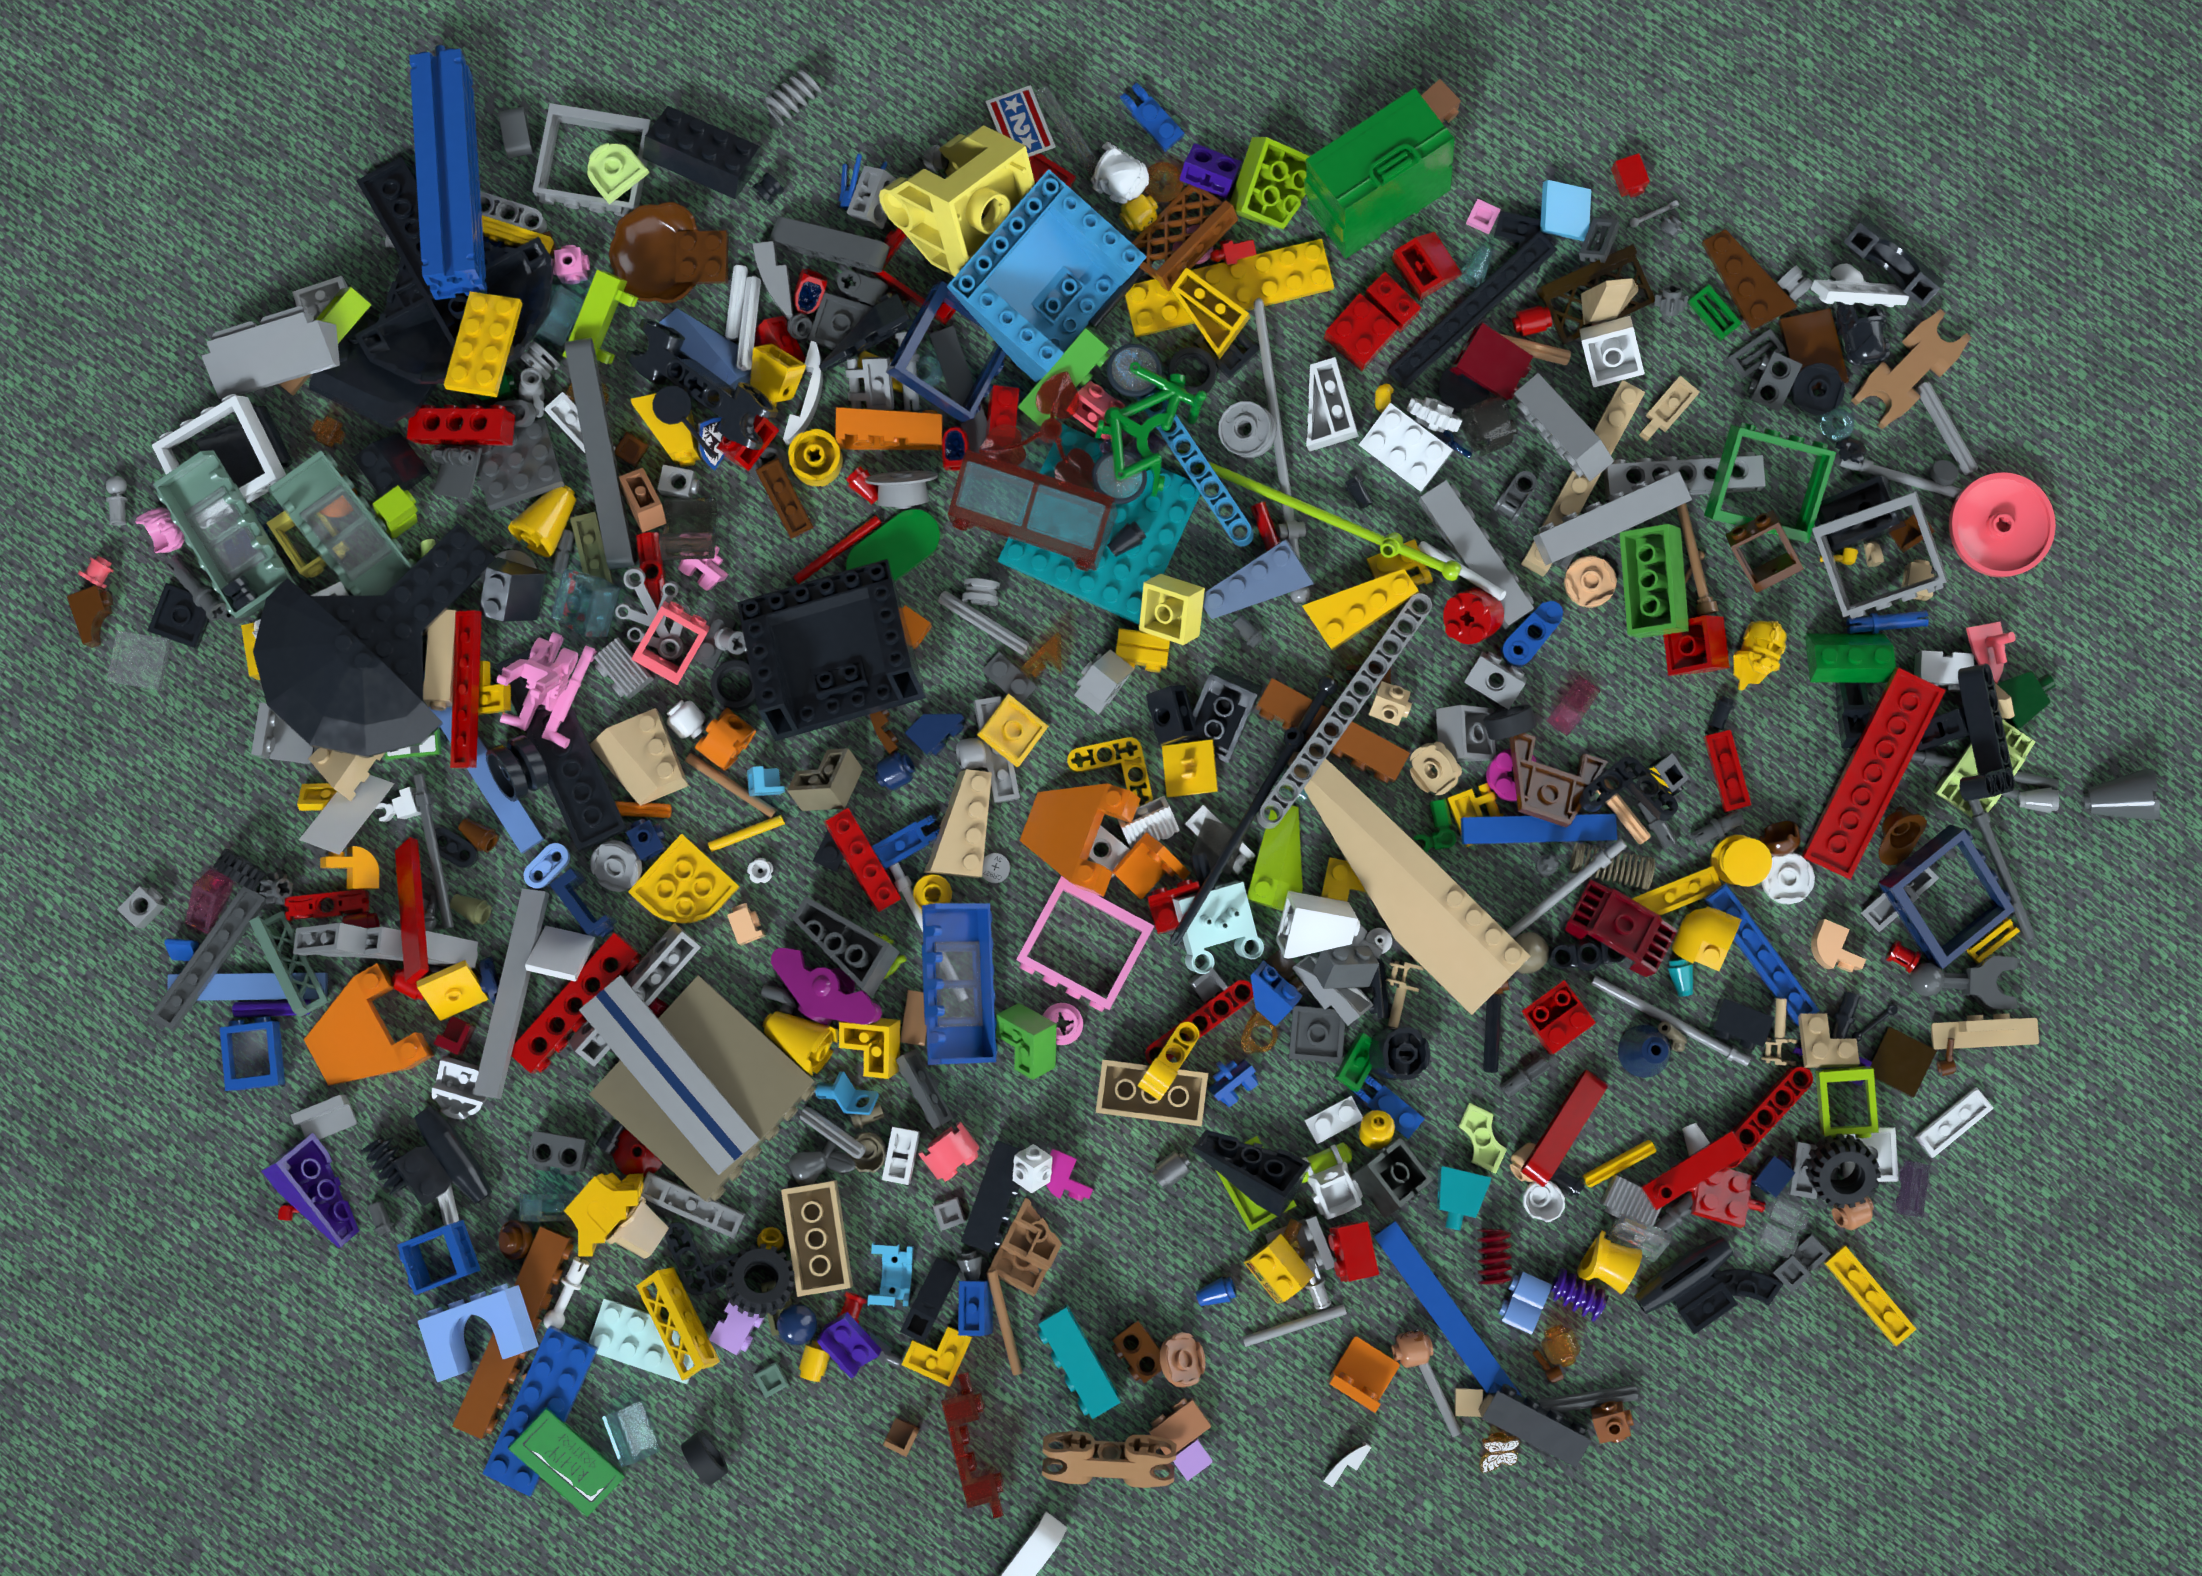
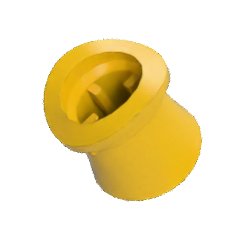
(1741, 860)
(1610, 1263)

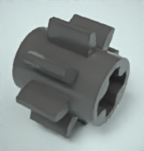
(1671, 300)
(276, 888)

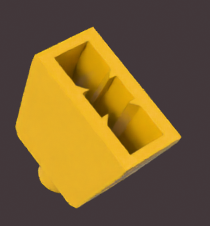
(775, 373)

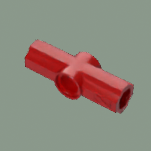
(650, 556)

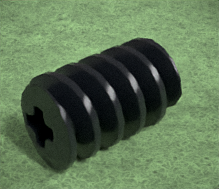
(384, 1158)

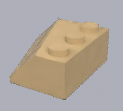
(641, 757)

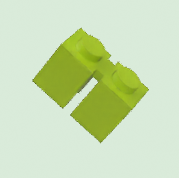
(396, 511)

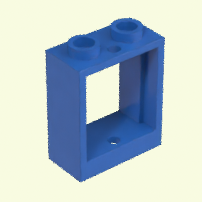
(460, 1251)

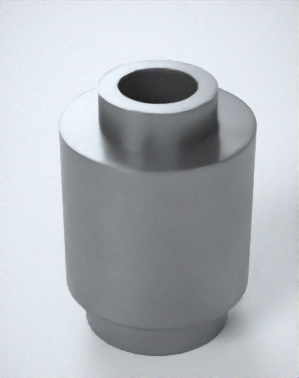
(1171, 1169)

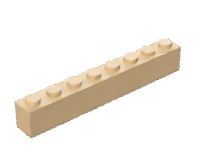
(1576, 489)

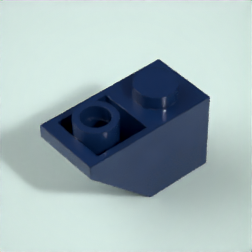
(933, 730)

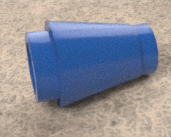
(1217, 1292)

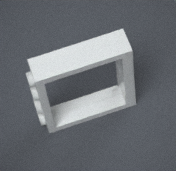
(253, 430)

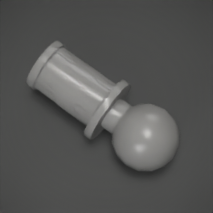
(116, 487)

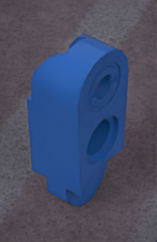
(1546, 620)

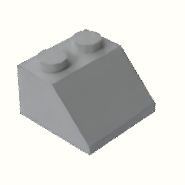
(1464, 732)

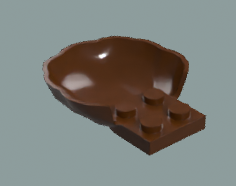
(666, 254)

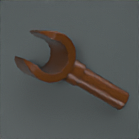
(1948, 1065)
(1553, 1374)

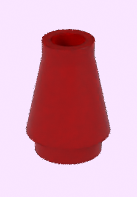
(857, 483)

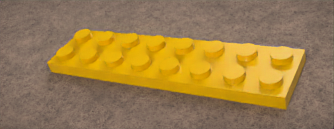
(1270, 275)

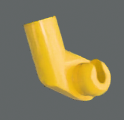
(1383, 397)

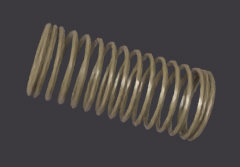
(1578, 858)

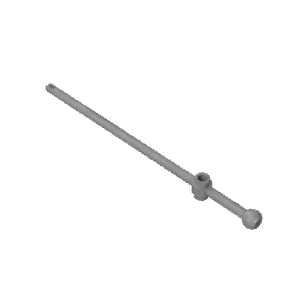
(1291, 529)

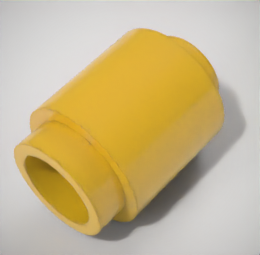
(813, 1362)

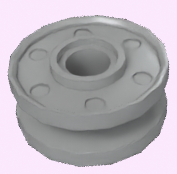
(1261, 435)

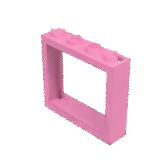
(1074, 989)

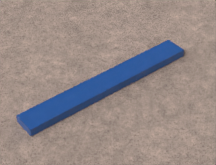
(1441, 1307)

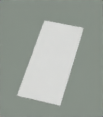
(343, 817)

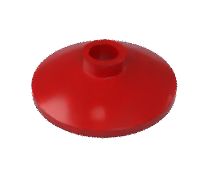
(628, 1162)

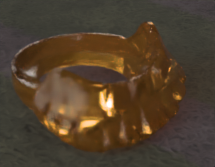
(1247, 1042)

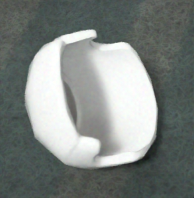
(1543, 1202)

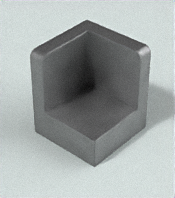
(1207, 984)

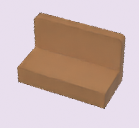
(913, 1026)

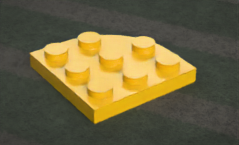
(683, 885)

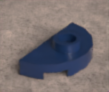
(489, 981)

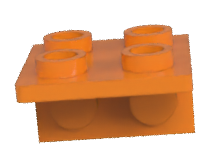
(1146, 865)
(1363, 1373)

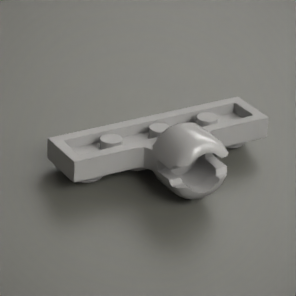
(977, 754)

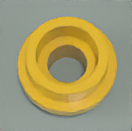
(771, 1237)

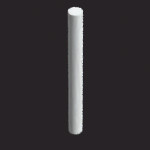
(1465, 572)

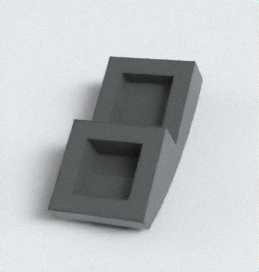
(1798, 1267)

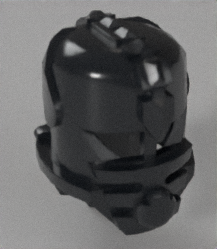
(1862, 336)

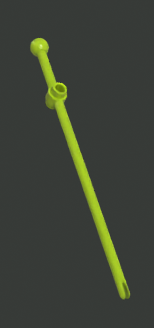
(1389, 545)

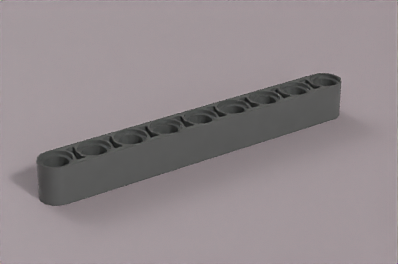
(600, 453)

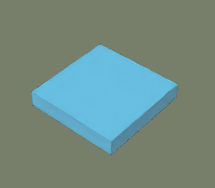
(1565, 210)

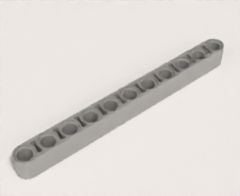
(1348, 698)

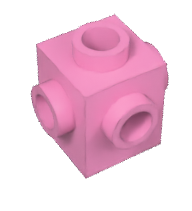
(575, 271)

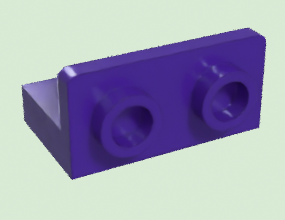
(848, 1344)

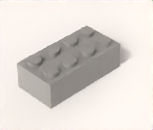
(1562, 428)

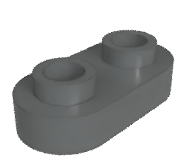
(523, 411)

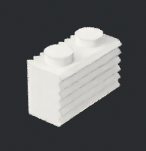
(1152, 818)

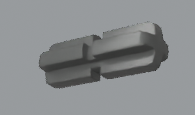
(562, 556)

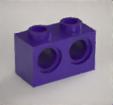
(1210, 170)

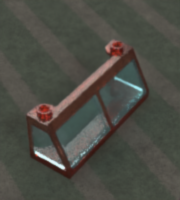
(1032, 509)

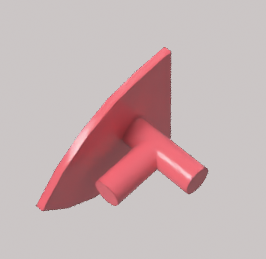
(1988, 646)

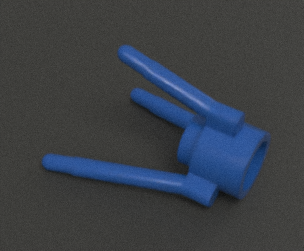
(847, 192)

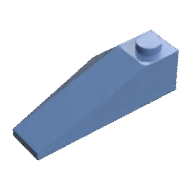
(708, 347)

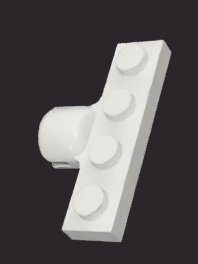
(1852, 288)

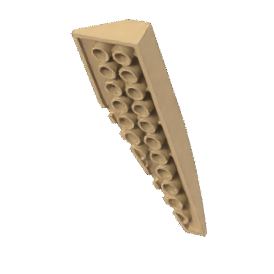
(1413, 894)

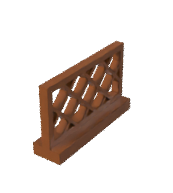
(1194, 244)

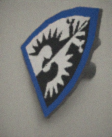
(708, 431)

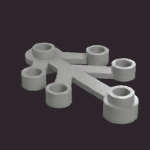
(646, 619)

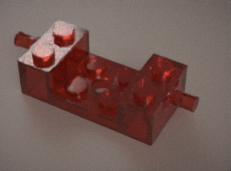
(978, 1486)

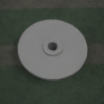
(902, 488)

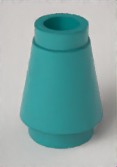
(1681, 975)

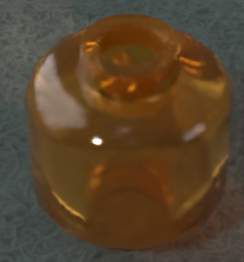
(1560, 1345)

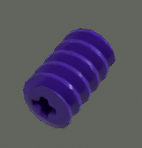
(1579, 1294)

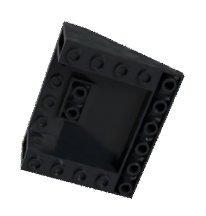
(829, 650)

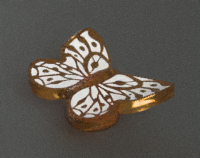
(1500, 1451)

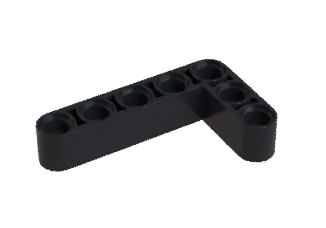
(1986, 735)

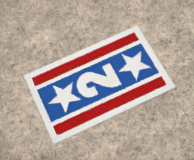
(1021, 119)

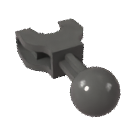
(1976, 982)

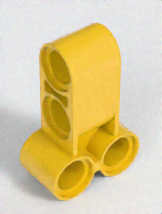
(1162, 1072)

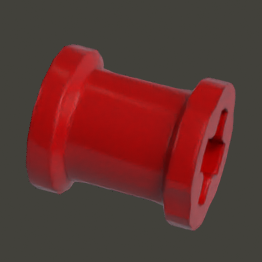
(1903, 956)
(852, 1305)

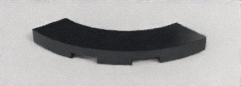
(1748, 1284)

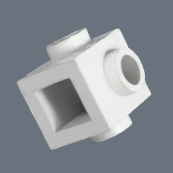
(1032, 1168)

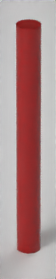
(837, 549)

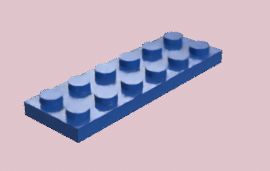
(550, 1382)

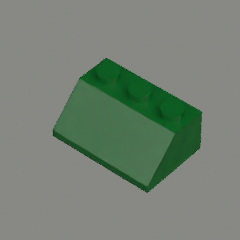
(1850, 658)

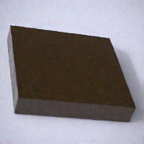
(1901, 1061)

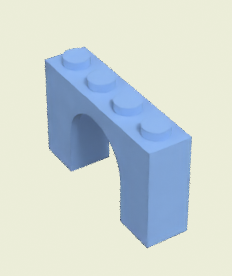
(445, 1330)

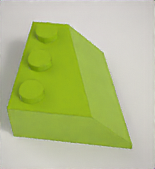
(1270, 183)

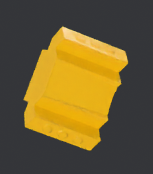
(602, 1206)

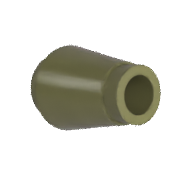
(471, 908)

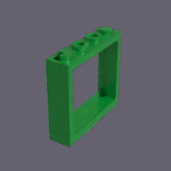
(1814, 492)

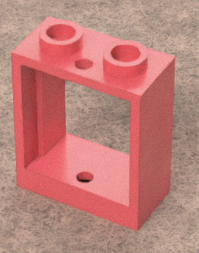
(660, 665)

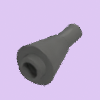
(970, 1264)

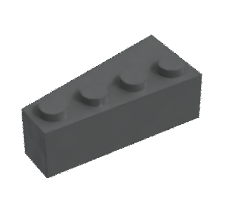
(850, 946)

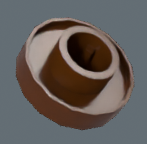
(515, 1239)

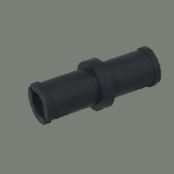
(1845, 1016)

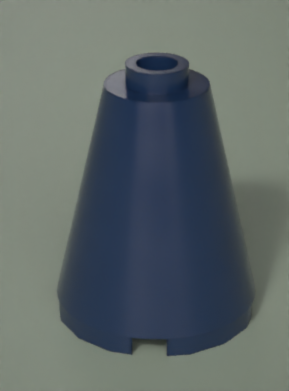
(1644, 1051)

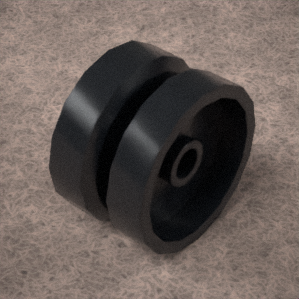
(517, 767)

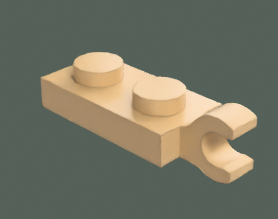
(1669, 407)

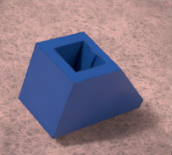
(1272, 993)

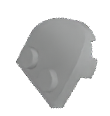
(456, 1087)

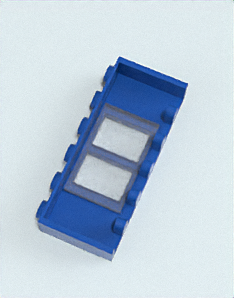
(958, 983)

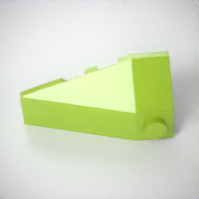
(1278, 863)

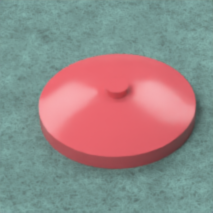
(2002, 524)

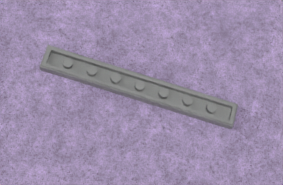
(510, 994)

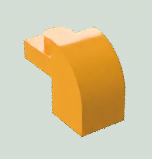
(360, 865)

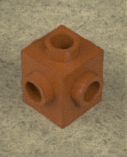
(1612, 1422)

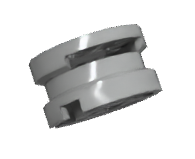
(534, 360)
(981, 591)

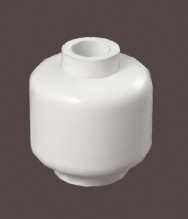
(686, 719)

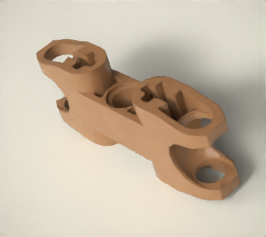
(1925, 353)
(1086, 1458)

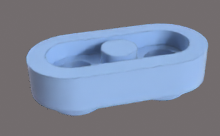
(545, 863)

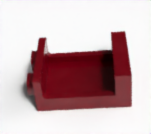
(1492, 362)

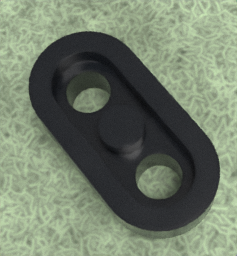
(454, 848)

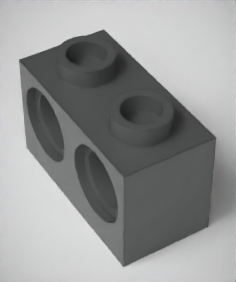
(1780, 385)
(559, 1145)

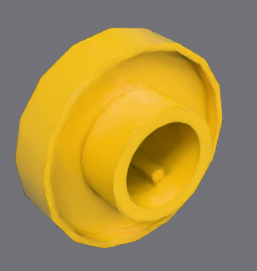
(931, 890)

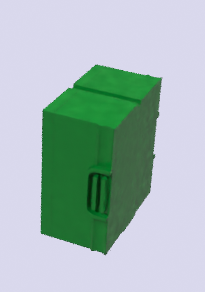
(1379, 173)

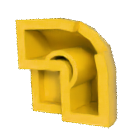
(1706, 936)

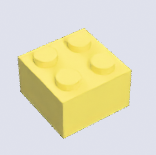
(1171, 609)

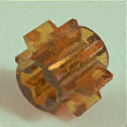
(328, 431)

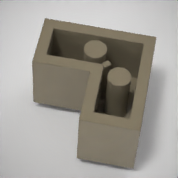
(828, 785)

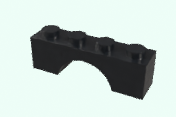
(1913, 276)

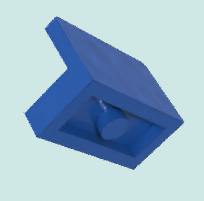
(975, 1308)

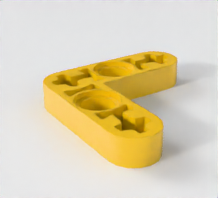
(1127, 762)

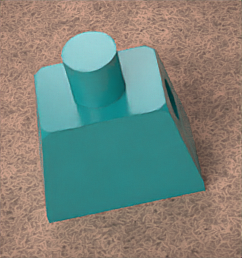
(1460, 1194)

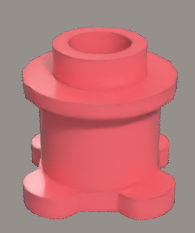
(97, 571)

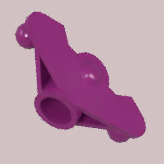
(823, 992)

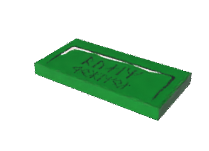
(566, 1461)

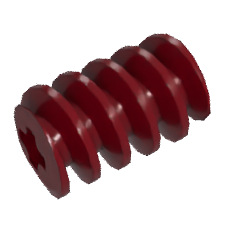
(1494, 1256)

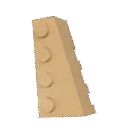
(342, 770)

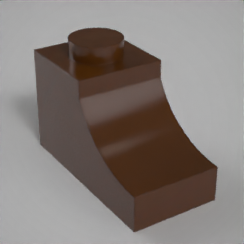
(89, 611)

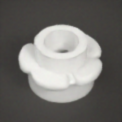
(758, 877)

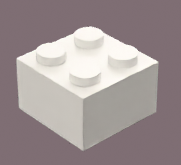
(1611, 351)

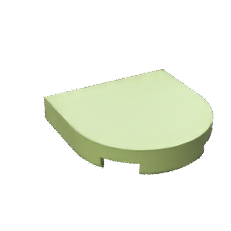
(614, 170)

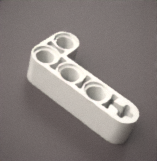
(1037, 1547)

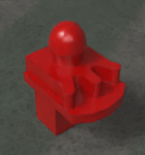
(1233, 251)

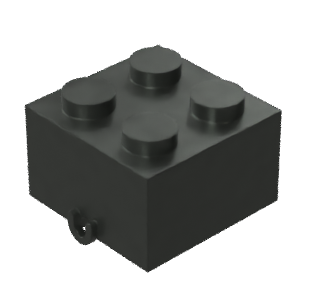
(1392, 1178)

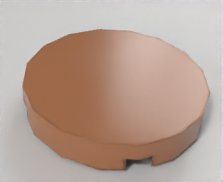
(1182, 1360)

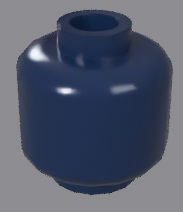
(895, 771)

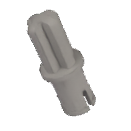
(1316, 1285)

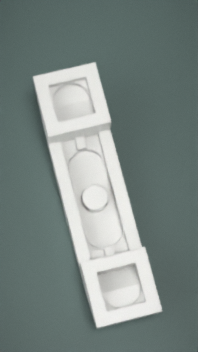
(799, 424)

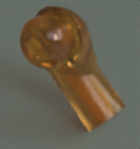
(1290, 1235)

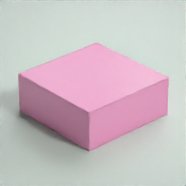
(1483, 216)

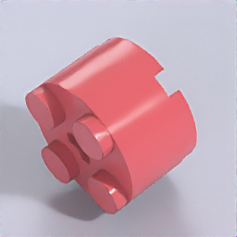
(950, 1151)

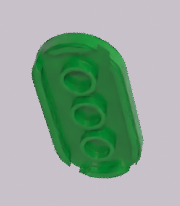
(903, 541)

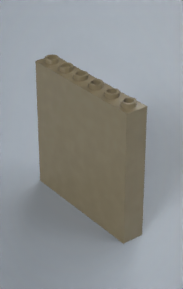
(741, 1064)

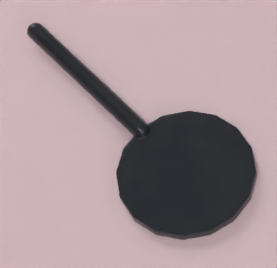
(674, 406)

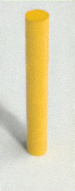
(746, 833)

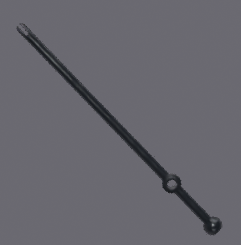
(1295, 741)

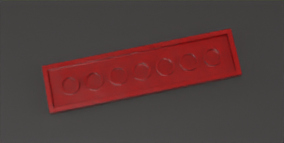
(1873, 773)

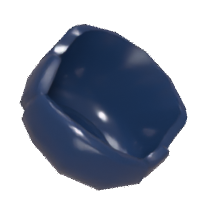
(797, 1324)

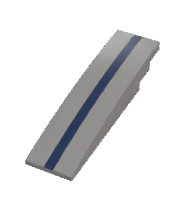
(669, 1074)

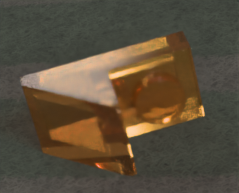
(1050, 653)

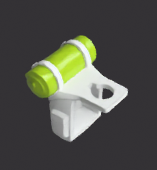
(1332, 1184)

